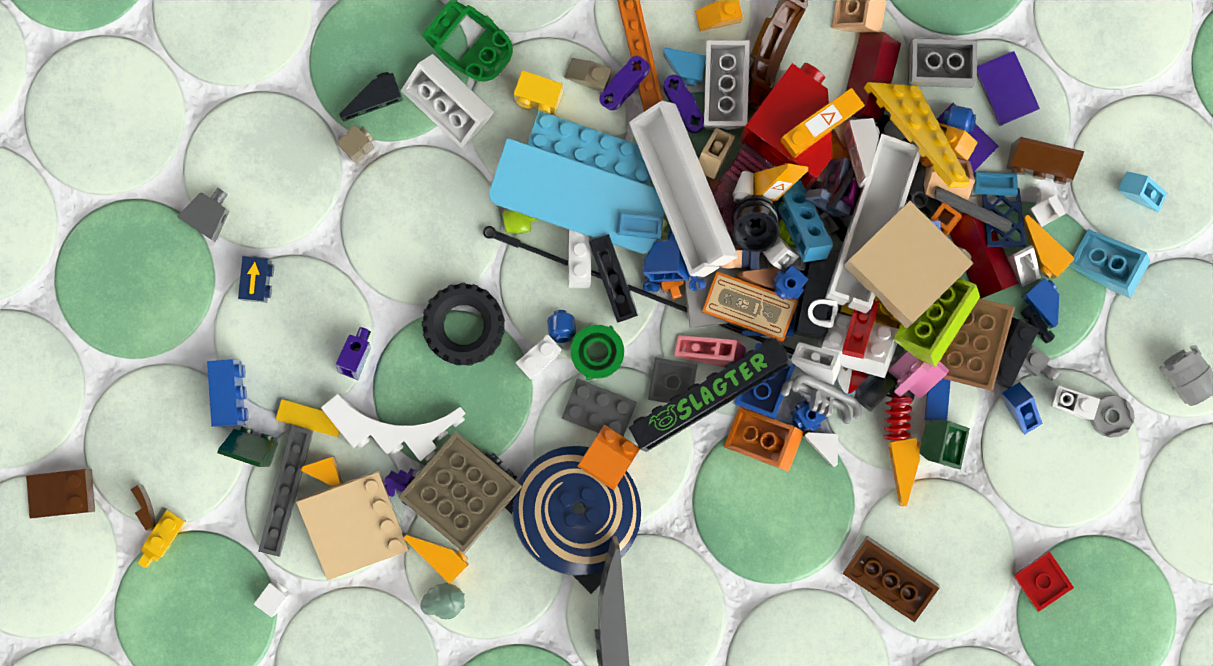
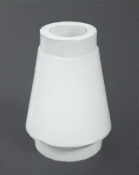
(744, 186)

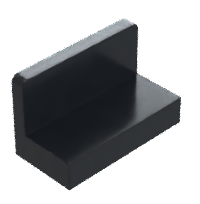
(874, 390)

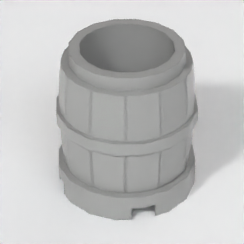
(1189, 376)

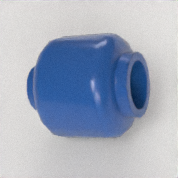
(960, 118)
(561, 326)

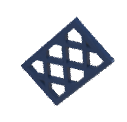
(1017, 207)

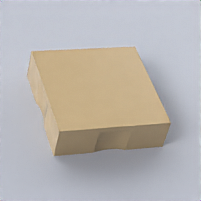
(908, 264)

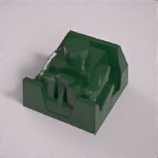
(944, 443)

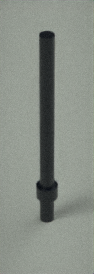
(850, 173)

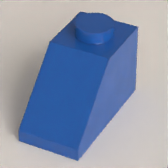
(1044, 301)
(1022, 407)

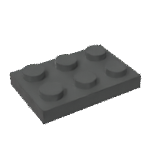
(596, 407)

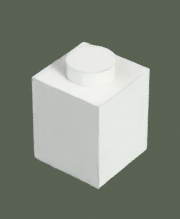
(272, 598)

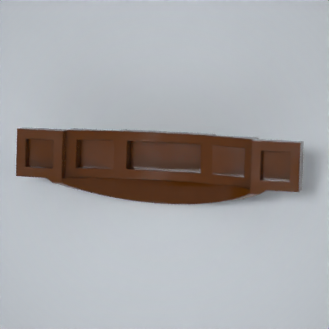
(771, 47)

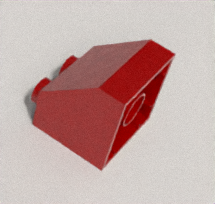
(787, 105)

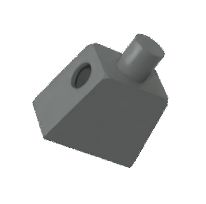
(206, 214)

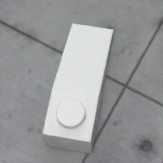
(861, 142)

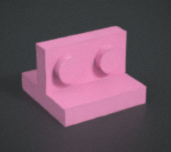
(916, 375)

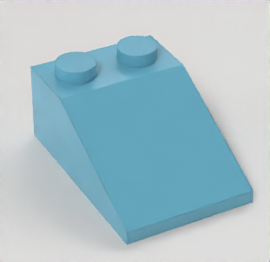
(1110, 263)

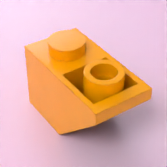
(960, 141)

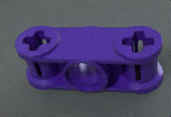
(624, 83)
(685, 103)

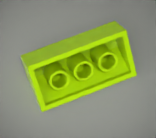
(939, 324)

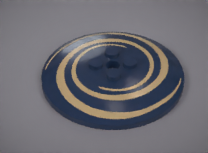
(552, 529)

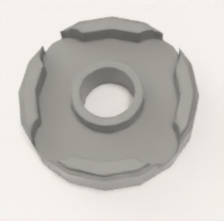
(1124, 420)

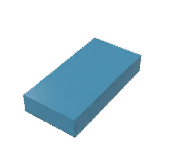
(995, 183)
(640, 225)

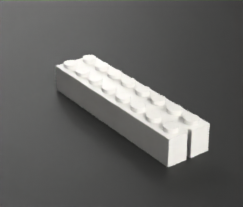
(683, 189)
(876, 204)

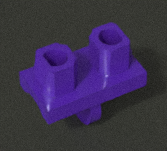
(398, 481)

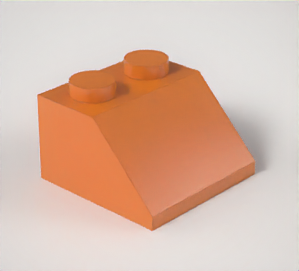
(609, 457)

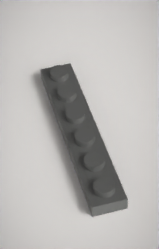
(285, 491)

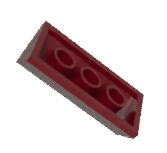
(874, 63)
(990, 265)

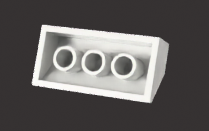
(726, 84)
(446, 100)

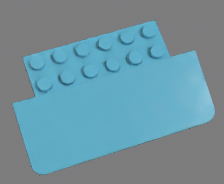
(576, 180)

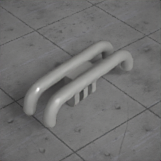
(824, 397)

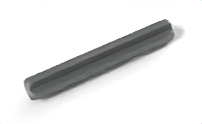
(972, 209)

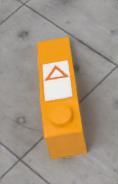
(821, 123)
(777, 180)

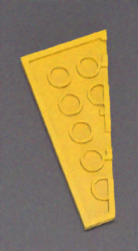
(918, 124)

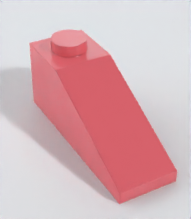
(709, 350)

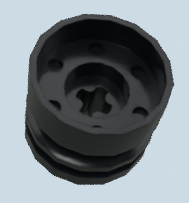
(755, 223)

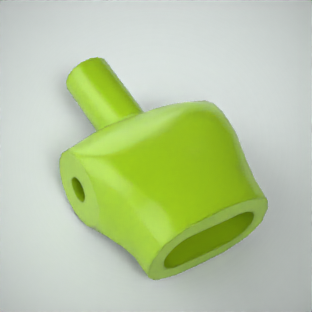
(517, 222)

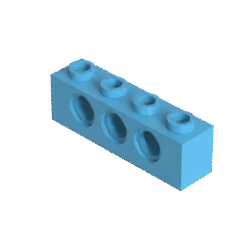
(804, 224)

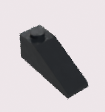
(376, 95)

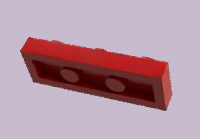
(859, 332)

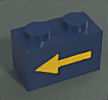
(255, 279)

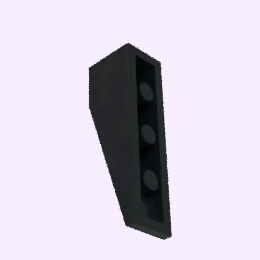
(613, 278)

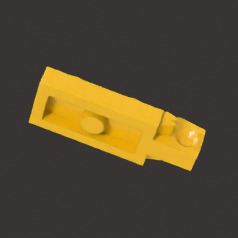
(161, 538)

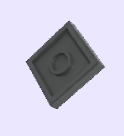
(670, 379)

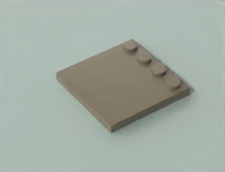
(460, 492)

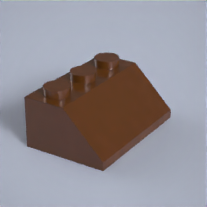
(1044, 160)

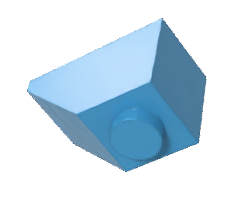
(686, 65)

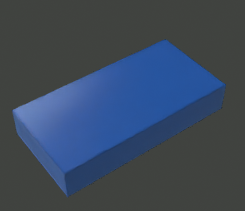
(938, 401)

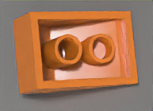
(764, 439)

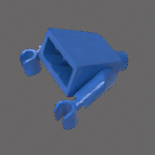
(667, 264)

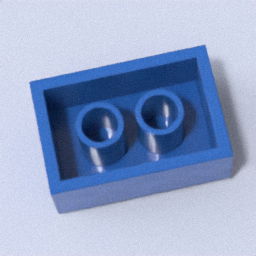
(227, 393)
(767, 396)

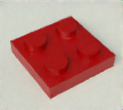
(1043, 581)

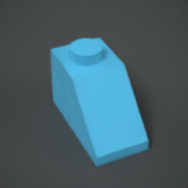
(1142, 190)

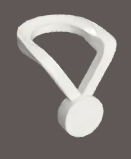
(824, 323)

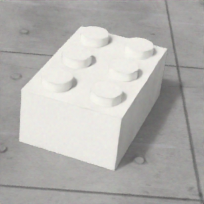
(878, 351)

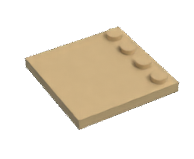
(352, 525)

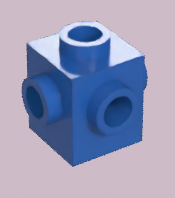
(796, 280)
(805, 418)

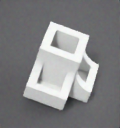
(1046, 208)

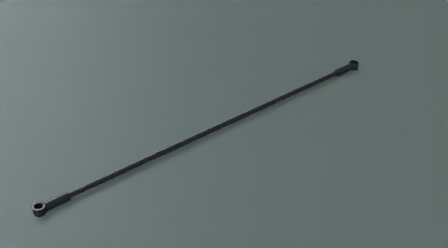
(517, 243)

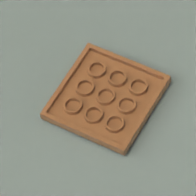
(979, 345)

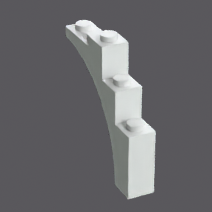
(358, 427)

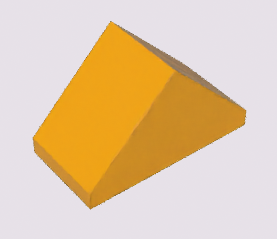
(325, 470)

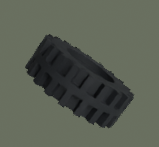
(442, 304)

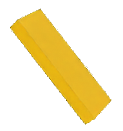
(306, 417)

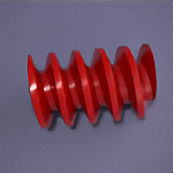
(898, 418)

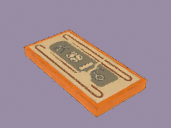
(749, 306)

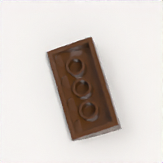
(891, 579)

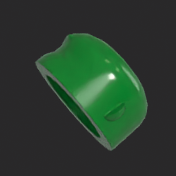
(593, 334)

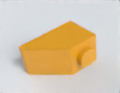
(719, 14)

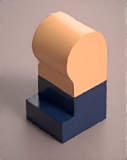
(744, 260)

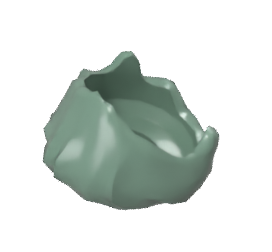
(443, 601)

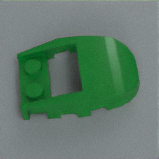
(487, 55)

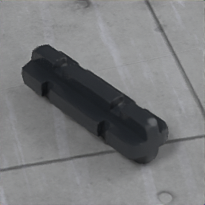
(1029, 313)

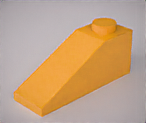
(1049, 253)
(905, 462)
(441, 558)

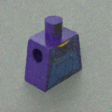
(352, 362)

